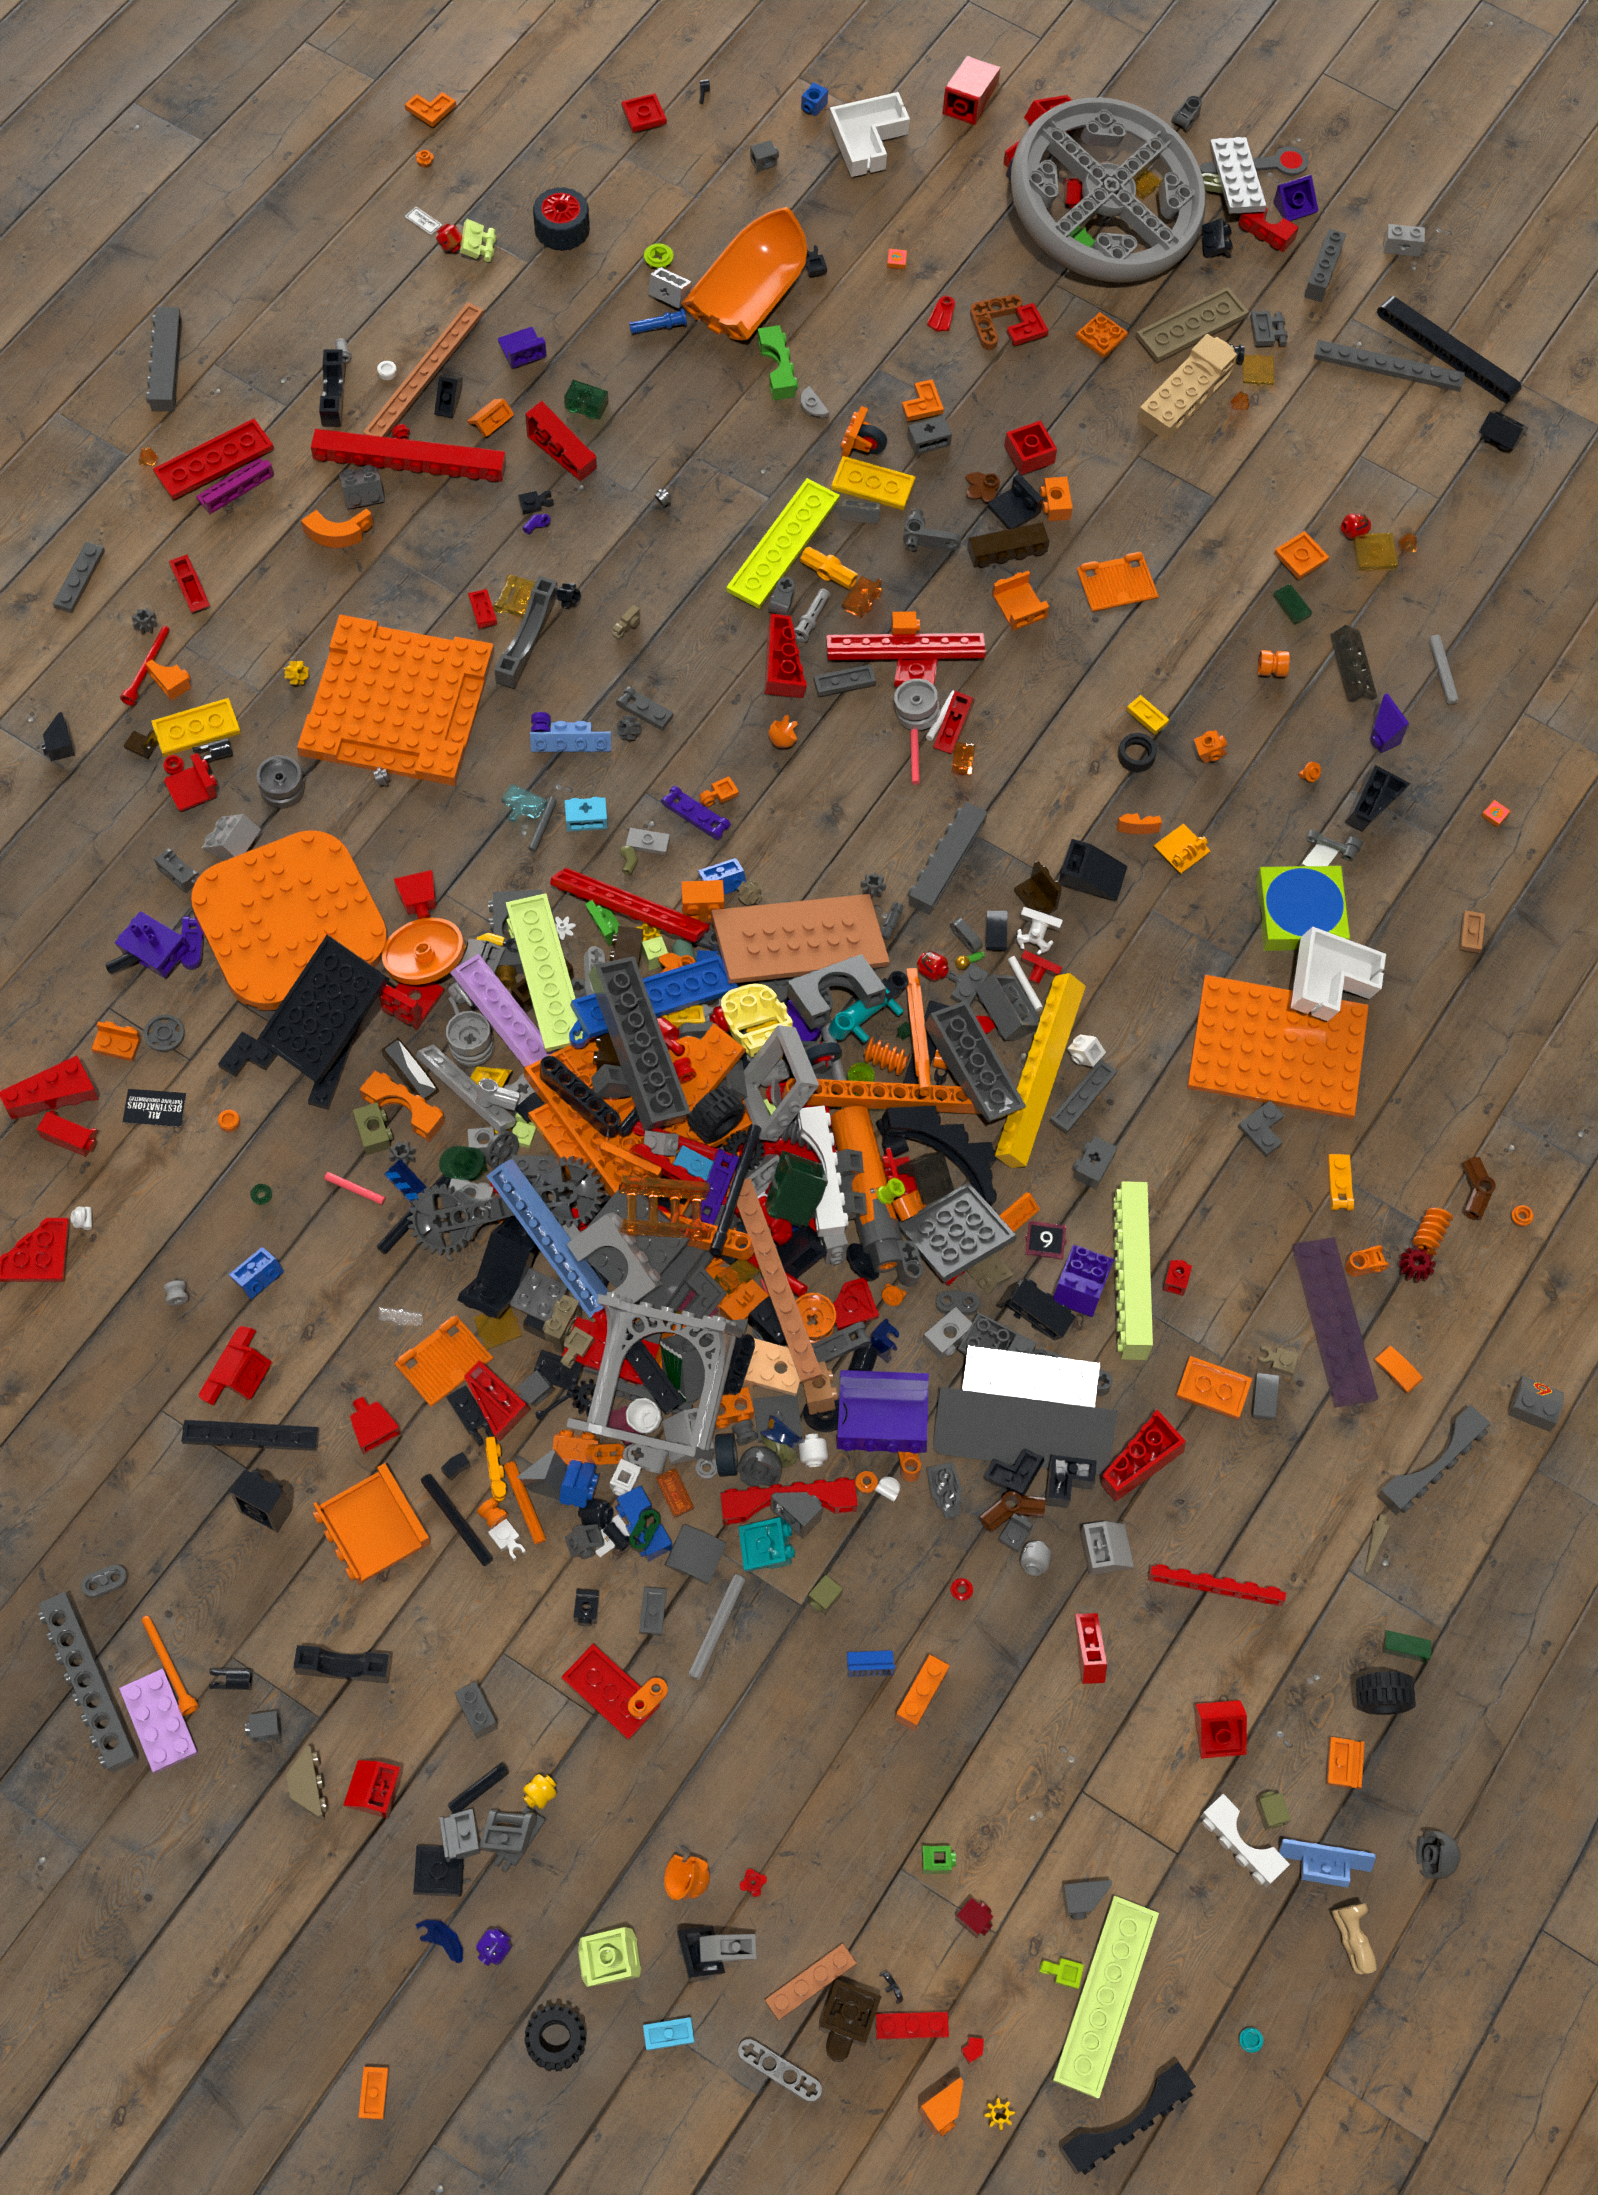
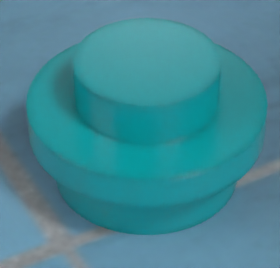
(1251, 2040)

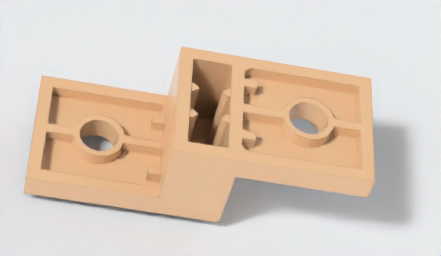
(762, 1371)

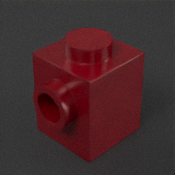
(975, 1918)

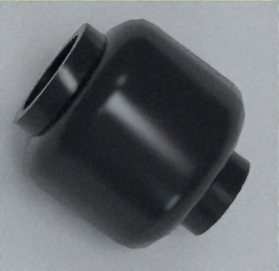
(596, 1512)

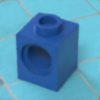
(814, 99)

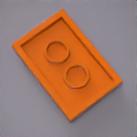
(1214, 1387)

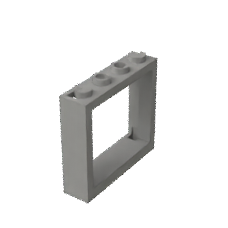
(781, 1041)

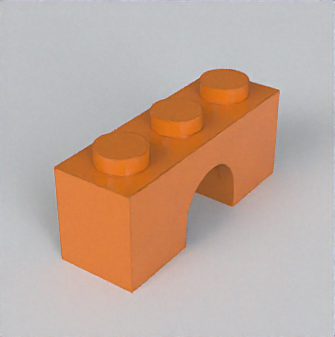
(922, 1692)

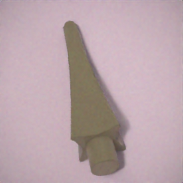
(1379, 1531)

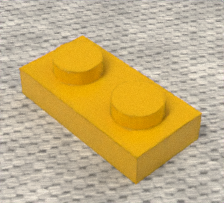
(1147, 715)

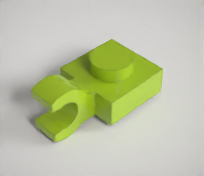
(1066, 1972)

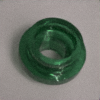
(904, 1031)
(261, 1188)

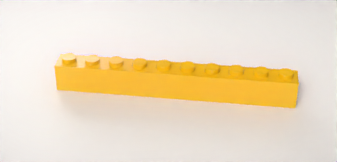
(1041, 1070)

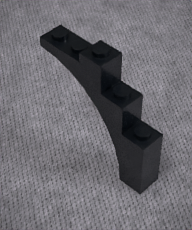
(923, 1125)

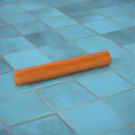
(524, 1503)

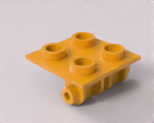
(1182, 848)

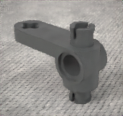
(916, 535)

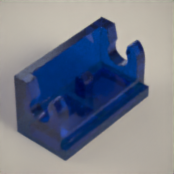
(881, 1340)

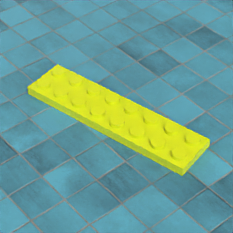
(783, 543)

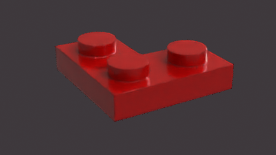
(1031, 325)

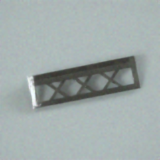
(1353, 663)

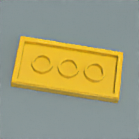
(873, 483)
(195, 727)

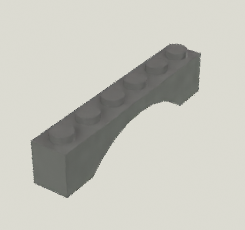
(537, 611)
(1404, 1488)

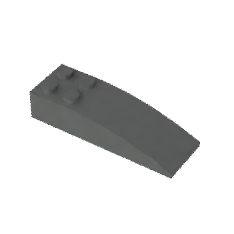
(973, 1061)

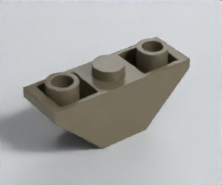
(305, 1784)

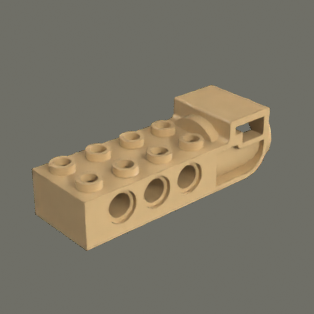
(1188, 387)

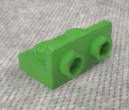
(604, 920)

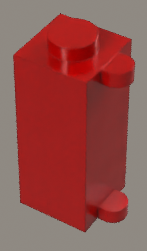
(67, 1134)

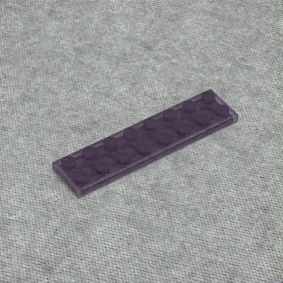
(1334, 1322)

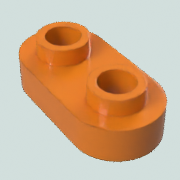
(648, 1698)

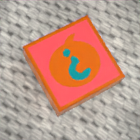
(897, 258)
(1496, 813)

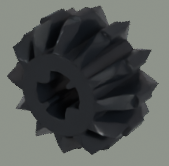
(580, 1396)

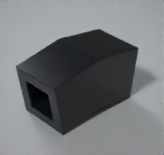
(455, 1466)

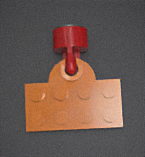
(710, 1057)

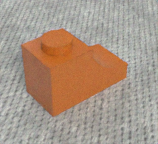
(170, 679)

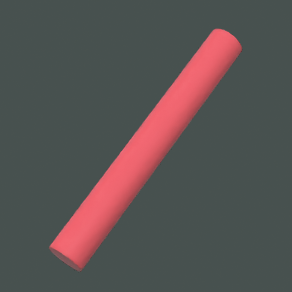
(915, 756)
(354, 1188)

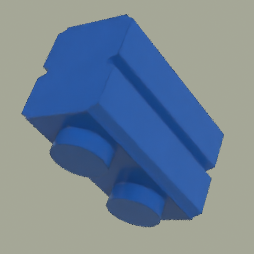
(578, 1484)

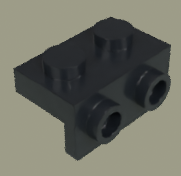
(1217, 238)

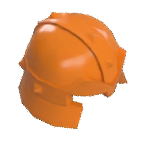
(686, 1878)

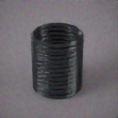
(864, 1359)

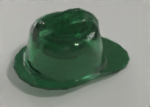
(462, 1163)

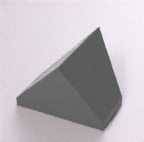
(545, 1475)

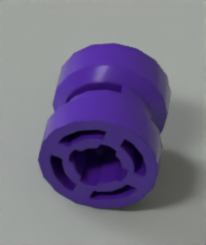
(540, 722)

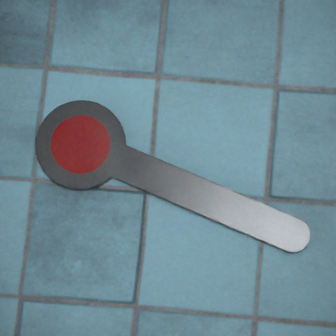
(1287, 160)

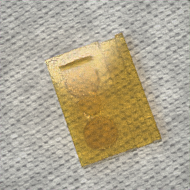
(1146, 184)

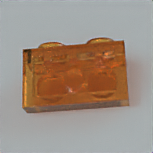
(862, 596)

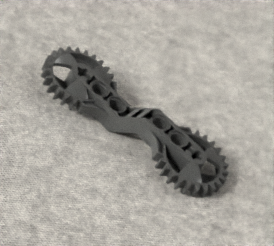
(498, 1209)

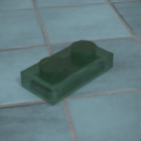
(1292, 603)

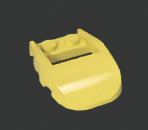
(749, 1007)

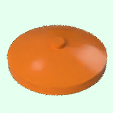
(423, 951)

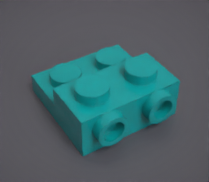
(766, 1544)

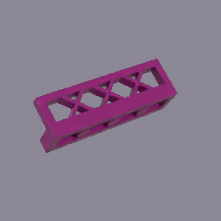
(235, 485)

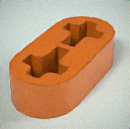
(605, 1449)

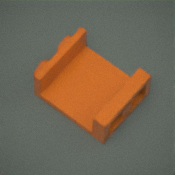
(1019, 601)

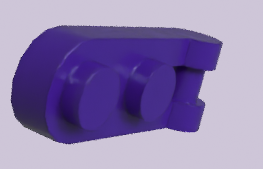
(194, 937)

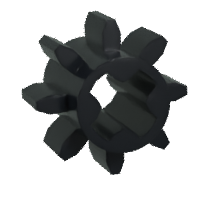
(568, 594)

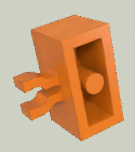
(743, 1301)

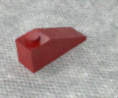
(954, 722)
(1090, 1649)

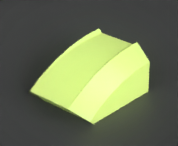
(609, 1957)

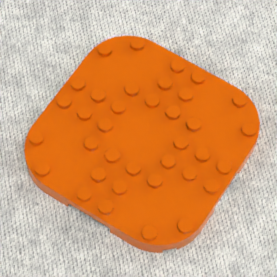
(275, 908)

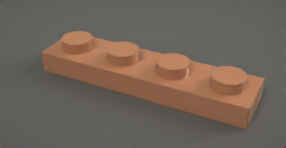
(810, 1982)

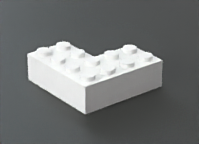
(861, 128)
(1328, 967)

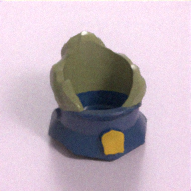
(781, 1440)

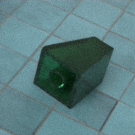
(795, 1189)

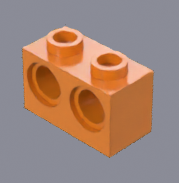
(731, 1414)

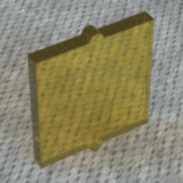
(1258, 370)
(499, 1330)

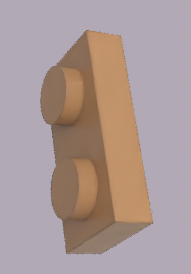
(1472, 931)

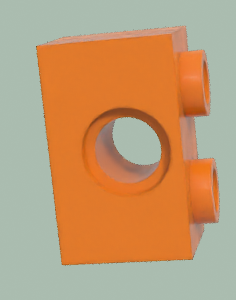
(1057, 498)

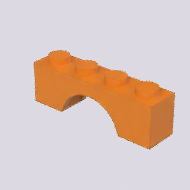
(425, 1119)

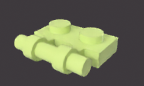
(472, 239)

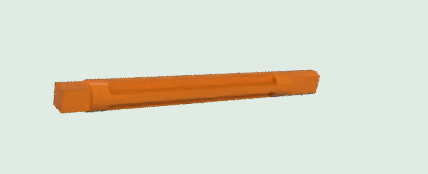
(918, 1032)

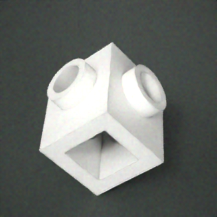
(1086, 1050)

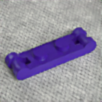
(695, 813)
(719, 1180)

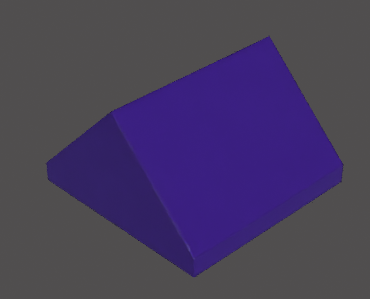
(1296, 198)

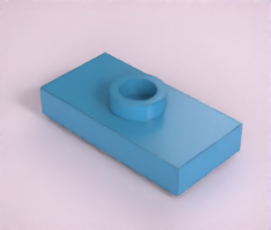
(695, 1163)

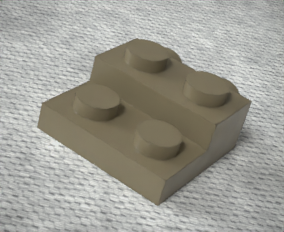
(562, 1321)

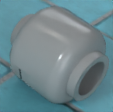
(1035, 1558)

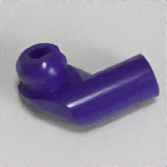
(536, 521)

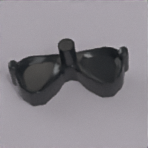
(893, 1986)

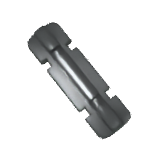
(891, 920)

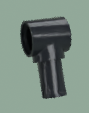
(897, 1144)

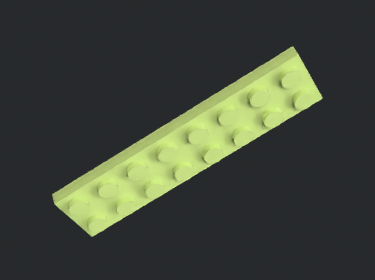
(544, 969)
(1105, 1997)

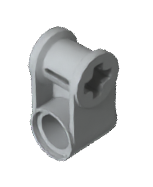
(648, 1458)

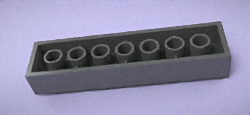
(639, 1043)

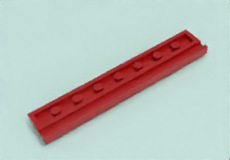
(905, 646)
(629, 904)

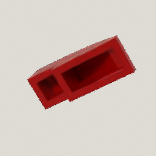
(189, 583)

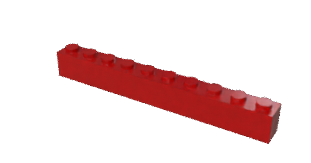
(408, 455)

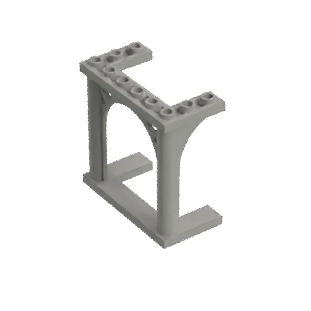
(620, 1319)

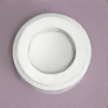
(387, 370)

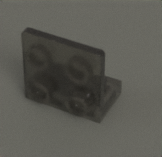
(930, 1175)

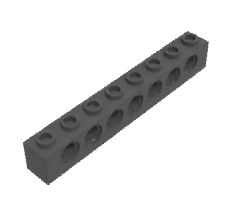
(123, 1753)

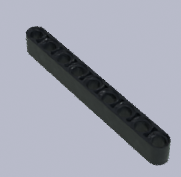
(1449, 349)

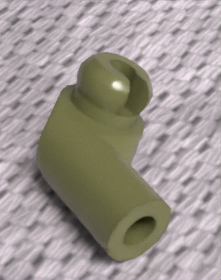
(631, 859)

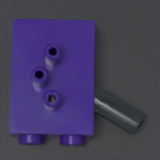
(150, 945)

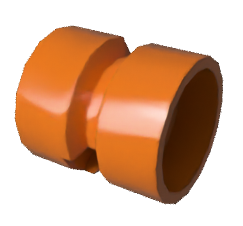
(1273, 663)

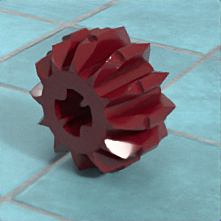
(1417, 1272)

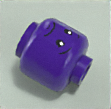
(493, 1947)

